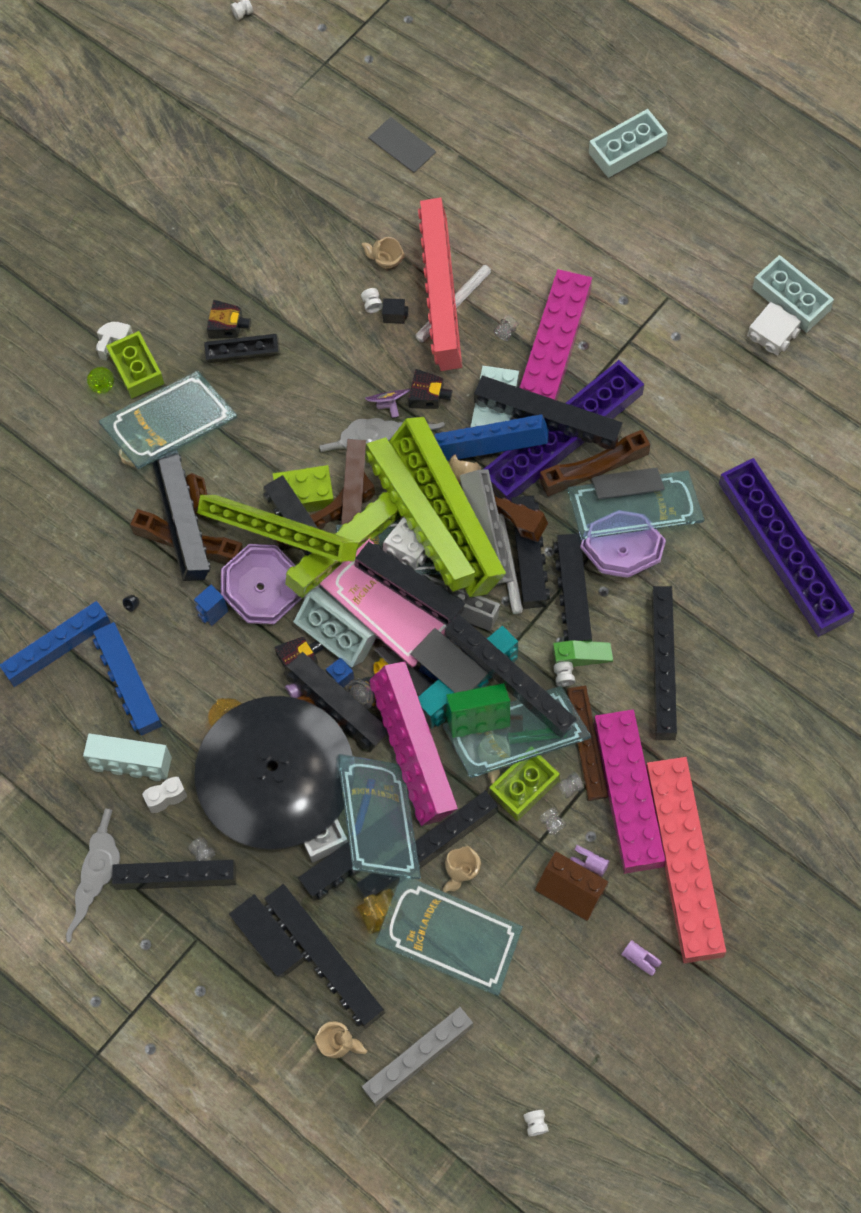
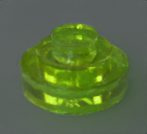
(100, 380)

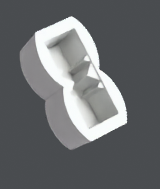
(162, 795)

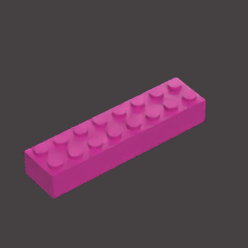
(557, 334)
(413, 743)
(629, 791)

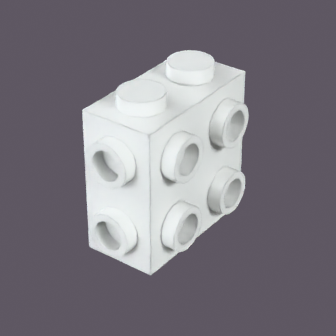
(774, 329)
(404, 545)

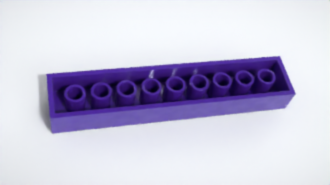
(605, 396)
(786, 547)

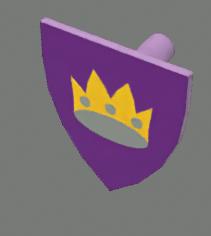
(387, 400)

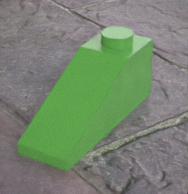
(582, 652)

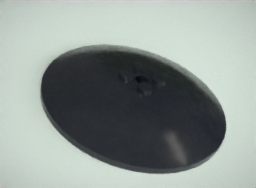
(280, 805)

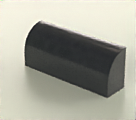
(267, 936)

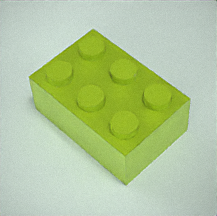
(135, 364)
(311, 486)
(524, 785)

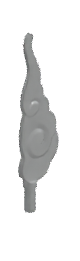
(370, 431)
(95, 871)

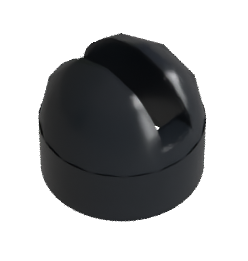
(131, 602)

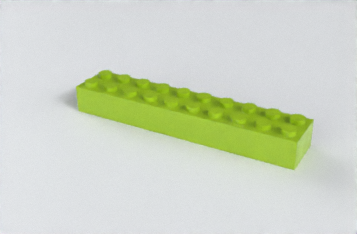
(435, 478)

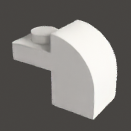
(110, 333)

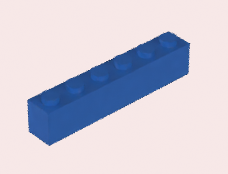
(493, 437)
(54, 644)
(127, 678)

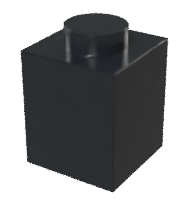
(394, 311)

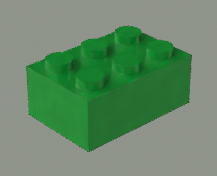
(478, 710)

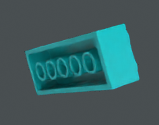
(434, 698)

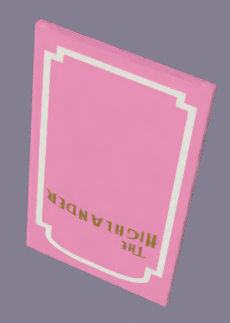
(380, 609)

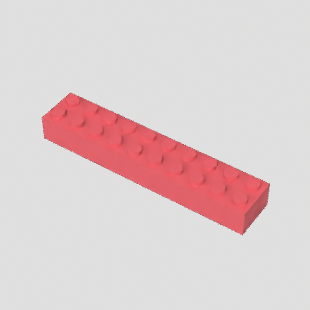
(439, 285)
(685, 861)

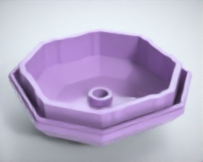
(625, 553)
(257, 566)

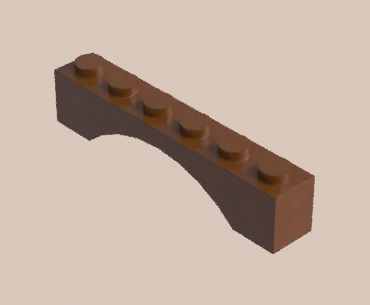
(567, 475)
(334, 510)
(527, 521)
(156, 529)

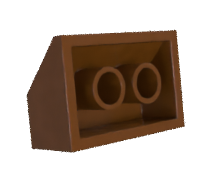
(571, 886)

